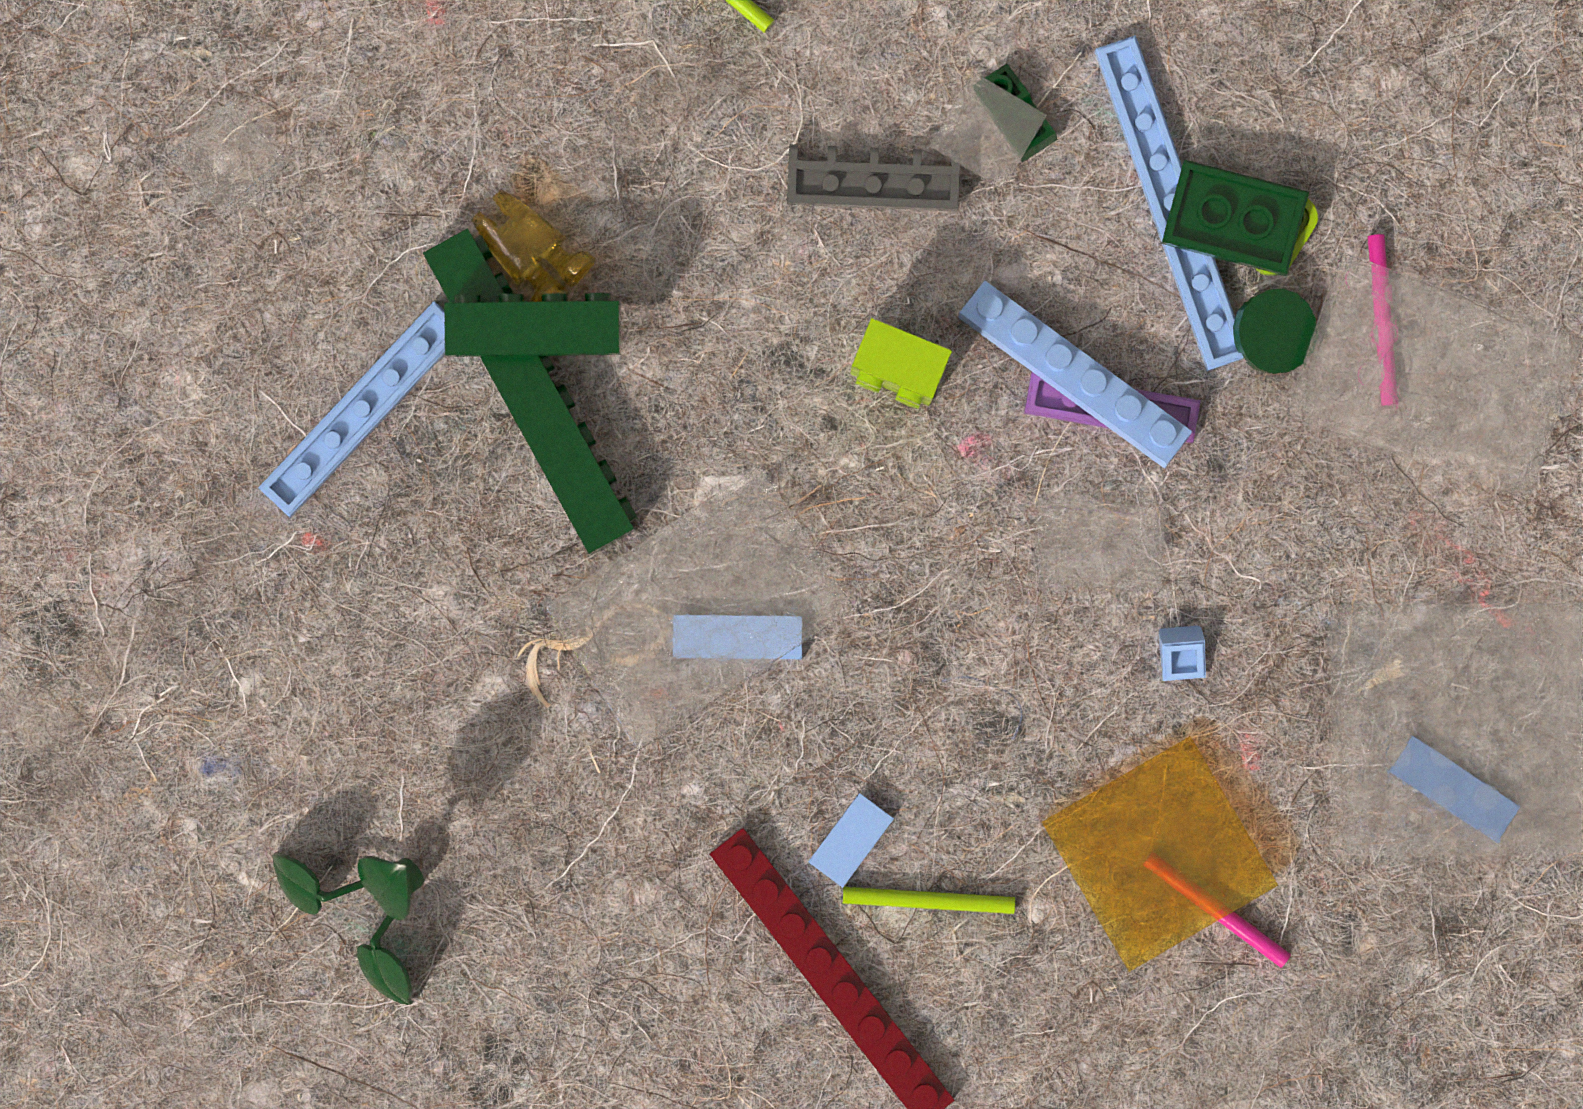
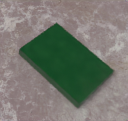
(1235, 217)

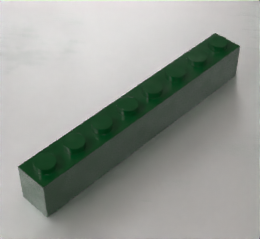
(539, 406)

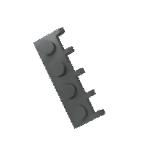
(872, 183)

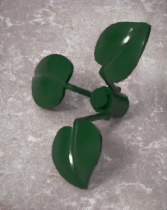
(392, 887)

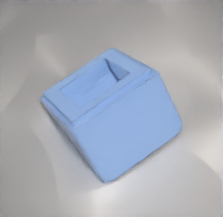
(1182, 653)

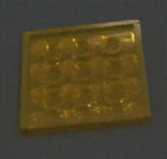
(1159, 854)

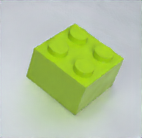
(899, 364)

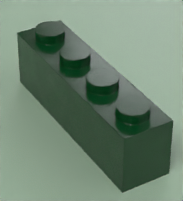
(532, 328)

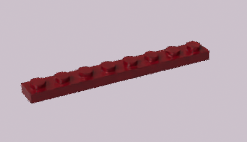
(829, 973)

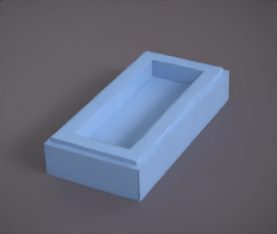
(850, 840)

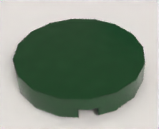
(1274, 330)

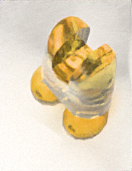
(525, 242)

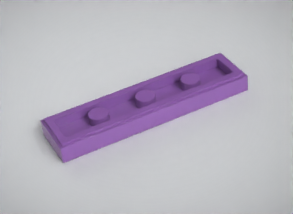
(1049, 403)

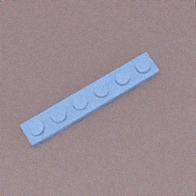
(1074, 374)

